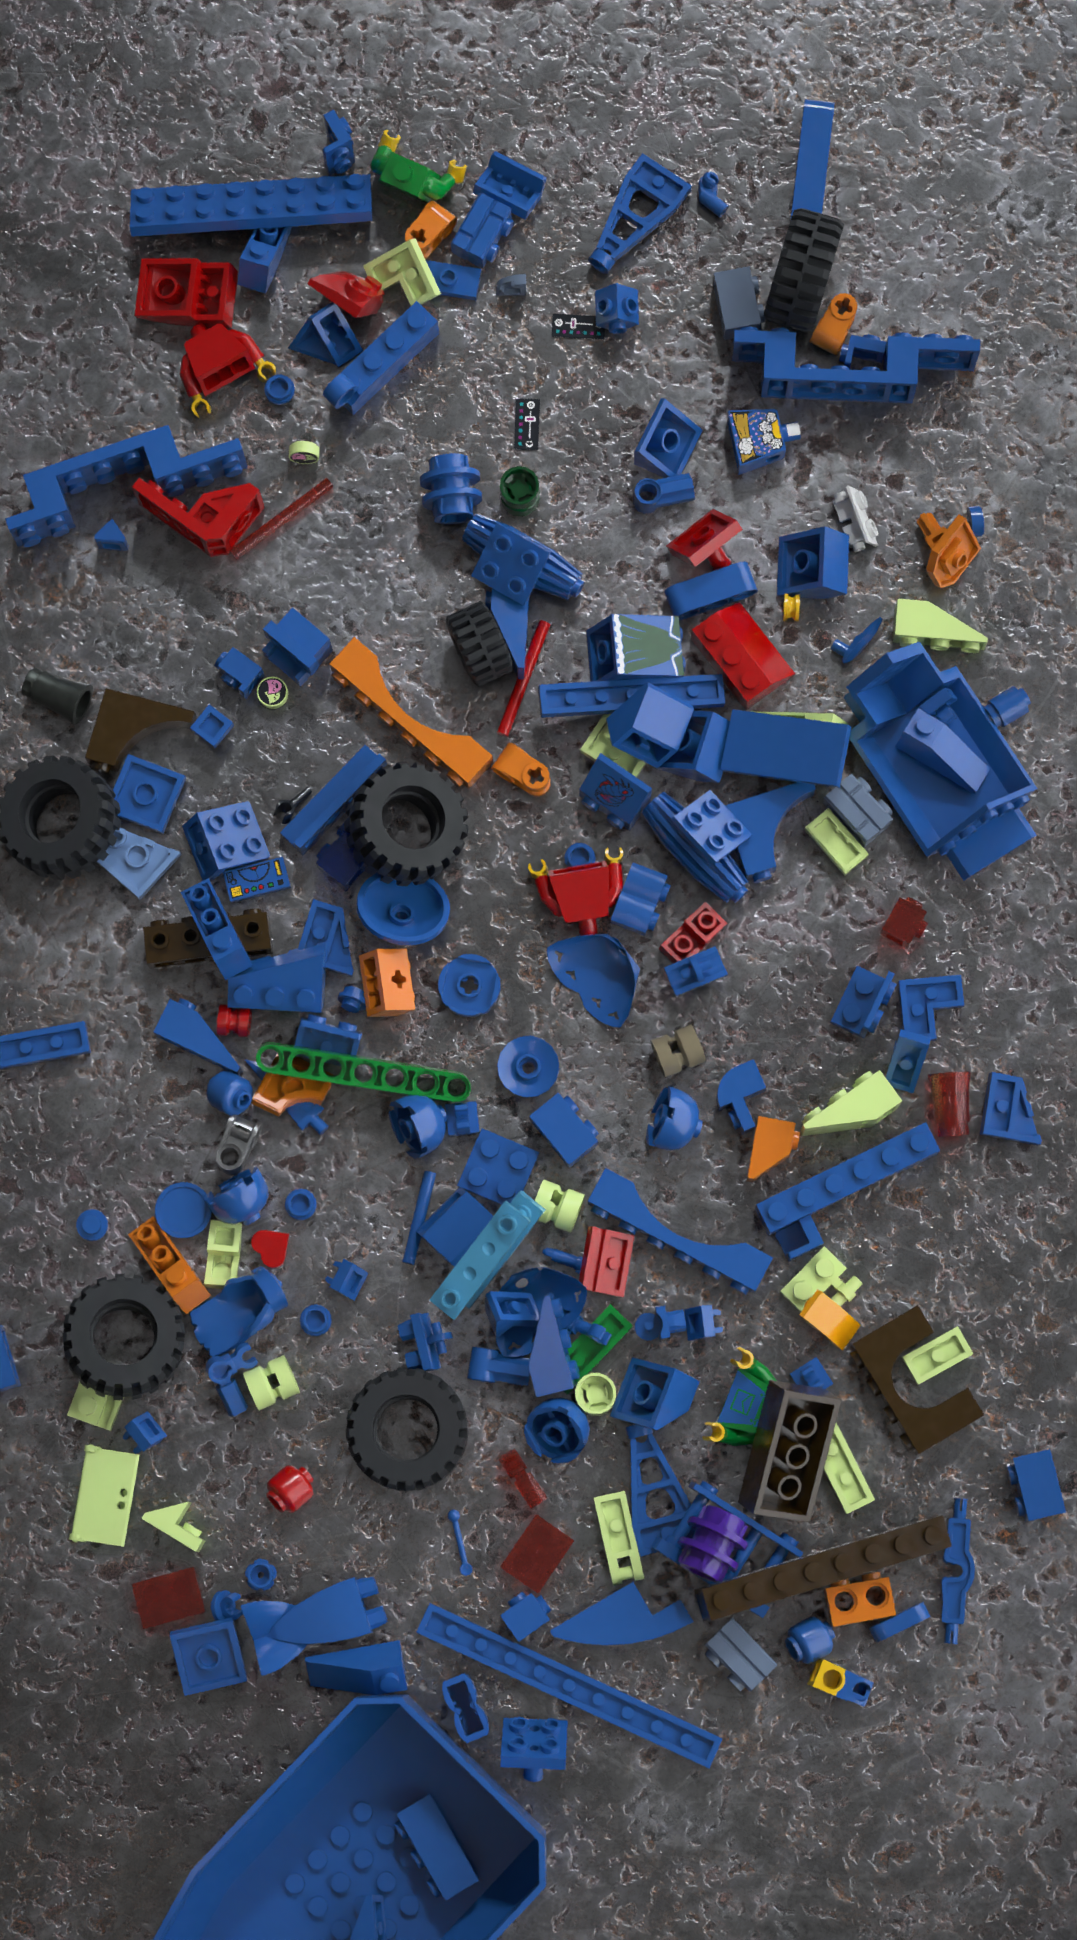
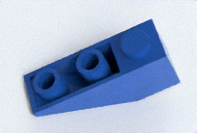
(262, 257)
(216, 929)
(550, 1359)

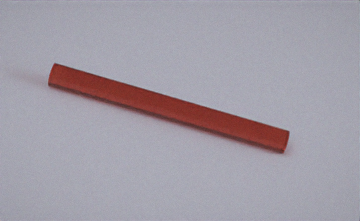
(281, 518)

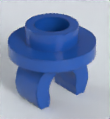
(224, 1605)

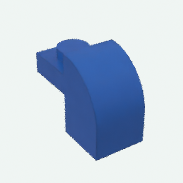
(735, 1087)

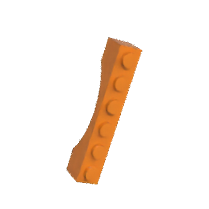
(456, 753)

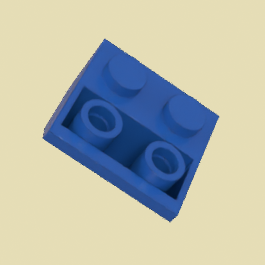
(650, 724)
(455, 1226)

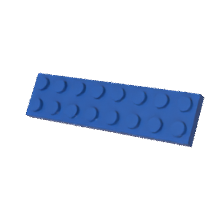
(251, 205)

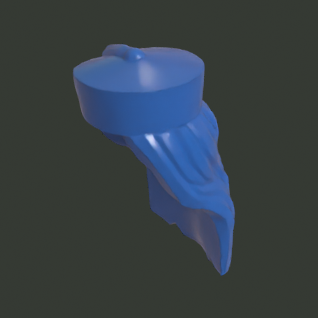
(238, 1311)

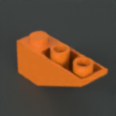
(169, 1265)

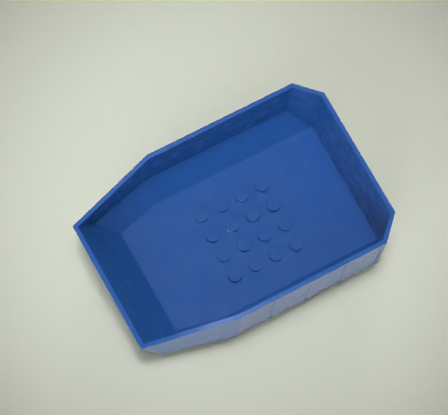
(330, 1838)

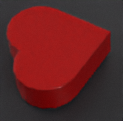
(271, 1246)

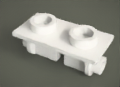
(853, 507)

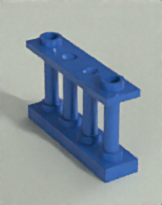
(708, 1493)

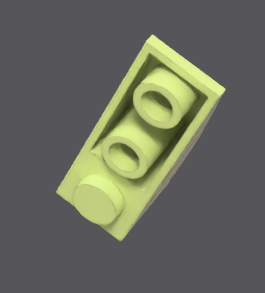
(934, 627)

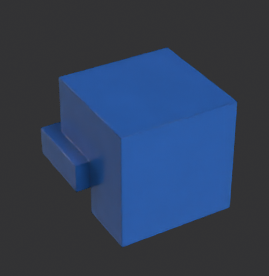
(296, 646)

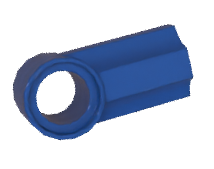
(666, 491)
(491, 1366)

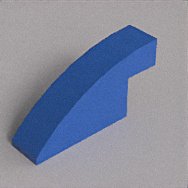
(622, 1620)

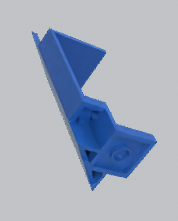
(937, 811)

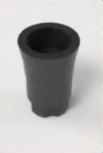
(58, 694)

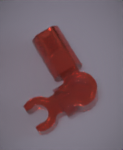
(524, 1481)

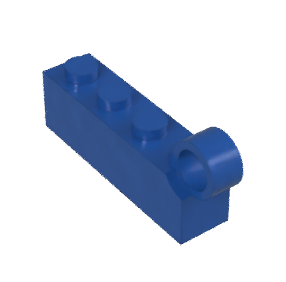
(382, 359)

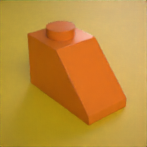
(771, 1145)

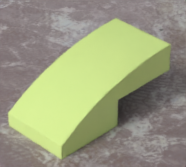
(223, 1253)

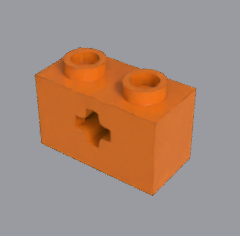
(387, 982)

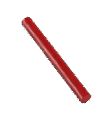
(521, 684)

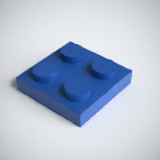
(147, 793)
(497, 1168)
(208, 1656)

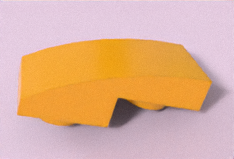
(829, 1319)

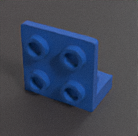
(225, 839)
(860, 1002)

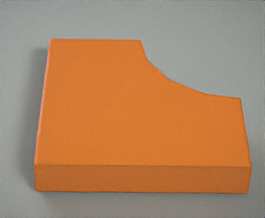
(282, 1091)

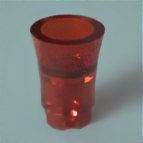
(951, 1102)

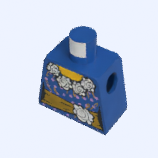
(759, 437)

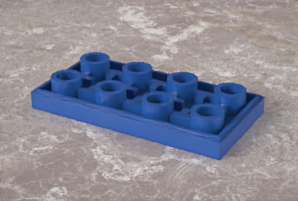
(786, 748)

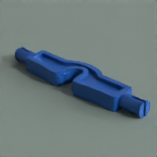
(955, 1588)

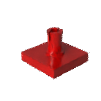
(705, 540)

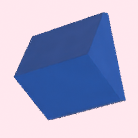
(667, 441)

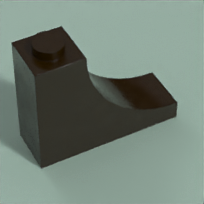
(125, 722)

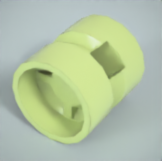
(559, 1205)
(261, 1387)
(595, 1394)

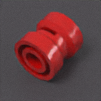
(236, 1021)

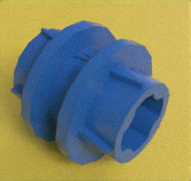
(450, 485)

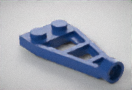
(657, 184)
(645, 1528)

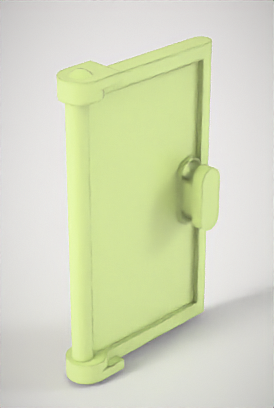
(99, 1496)

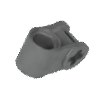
(237, 1141)

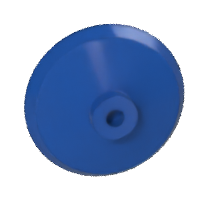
(182, 1210)

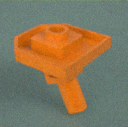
(950, 548)

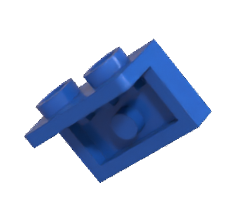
(340, 153)
(511, 184)
(318, 1035)

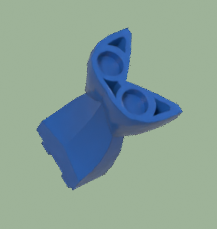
(327, 1616)

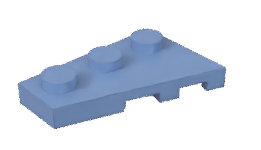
(137, 861)

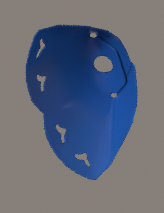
(599, 973)
(539, 1284)

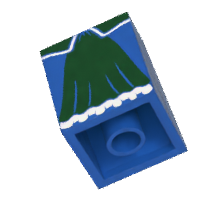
(635, 647)

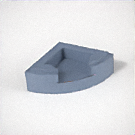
(512, 285)

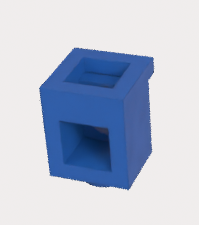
(239, 671)

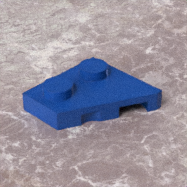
(327, 924)
(1007, 1110)

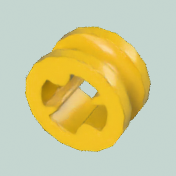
(791, 607)

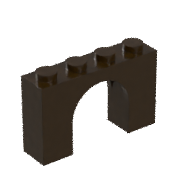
(919, 1426)

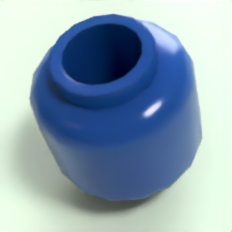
(229, 1093)
(810, 1640)

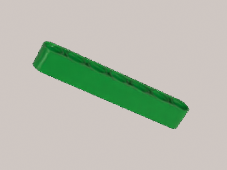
(377, 1079)

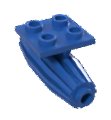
(518, 563)
(702, 841)

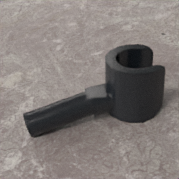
(289, 806)

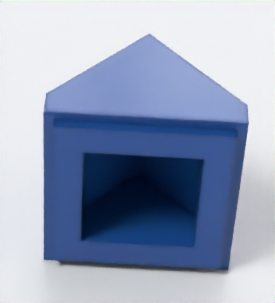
(111, 538)

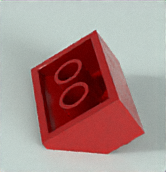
(741, 654)

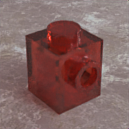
(905, 922)

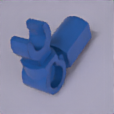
(221, 1369)

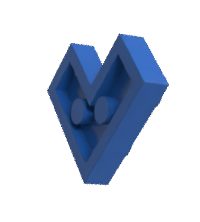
(923, 996)

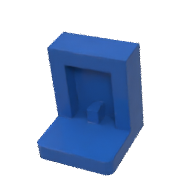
(866, 347)

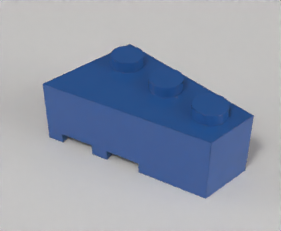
(282, 982)

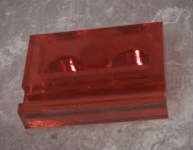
(537, 1553)
(168, 1597)

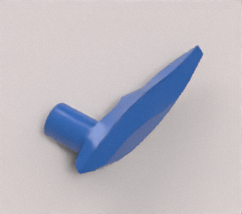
(858, 644)

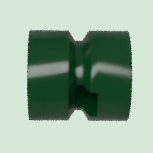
(519, 491)

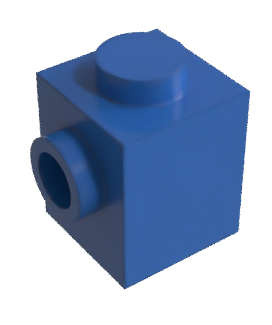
(526, 1614)

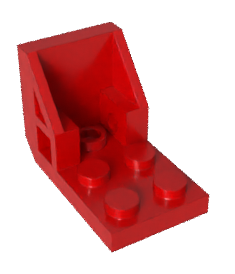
(215, 519)

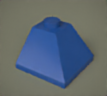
(653, 1394)

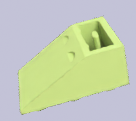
(859, 1108)

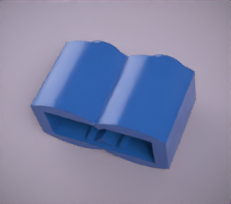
(639, 899)
(462, 1699)

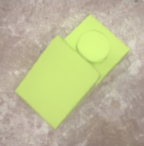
(168, 1521)

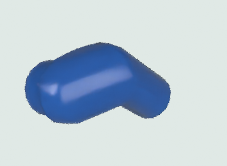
(708, 194)

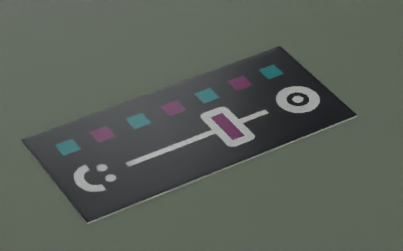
(576, 327)
(527, 424)

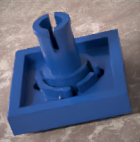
(534, 1745)

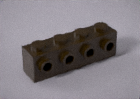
(183, 943)

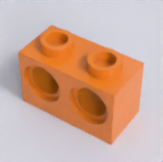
(860, 1609)

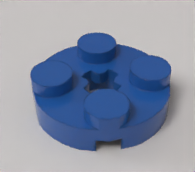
(458, 971)

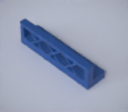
(331, 801)

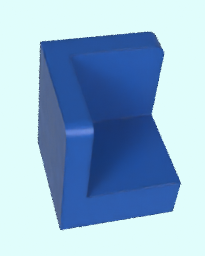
(799, 1238)

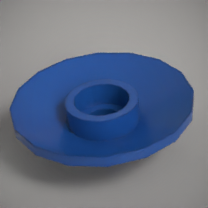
(528, 1050)

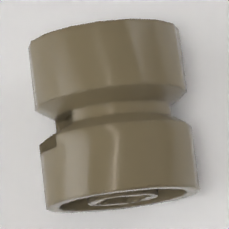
(689, 1050)

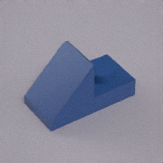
(907, 1060)
(510, 1310)

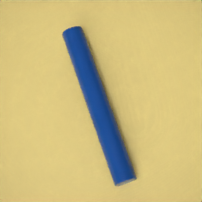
(419, 1217)

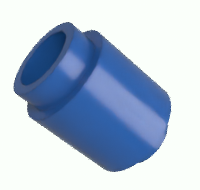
(1008, 706)

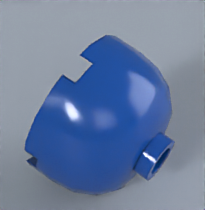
(674, 1120)
(418, 1123)
(239, 1198)
(557, 1429)

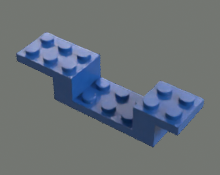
(892, 385)
(153, 448)

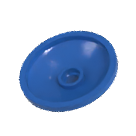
(421, 908)

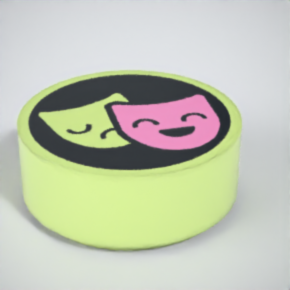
(304, 452)
(272, 692)

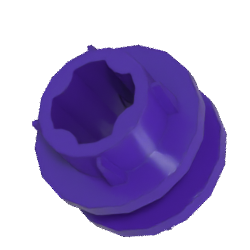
(724, 1534)

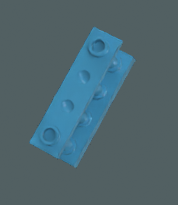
(487, 1254)

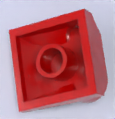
(351, 293)

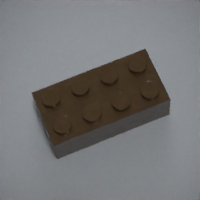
(789, 1451)

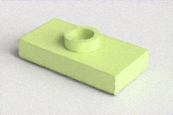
(836, 841)

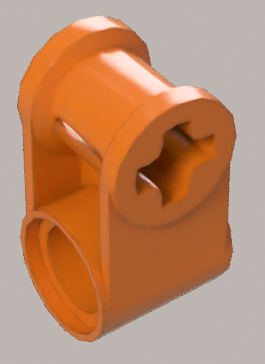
(432, 227)
(834, 327)
(517, 768)

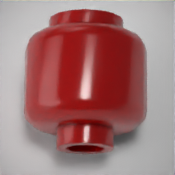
(290, 1489)

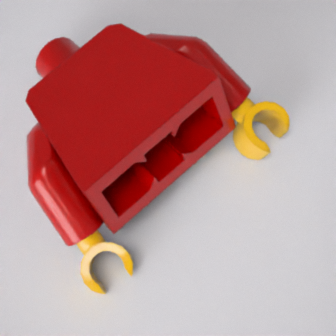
(217, 358)
(581, 891)

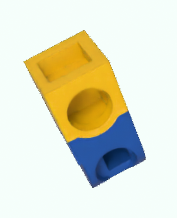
(840, 1682)

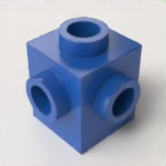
(617, 308)

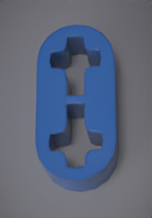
(899, 1622)

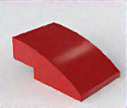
(186, 291)

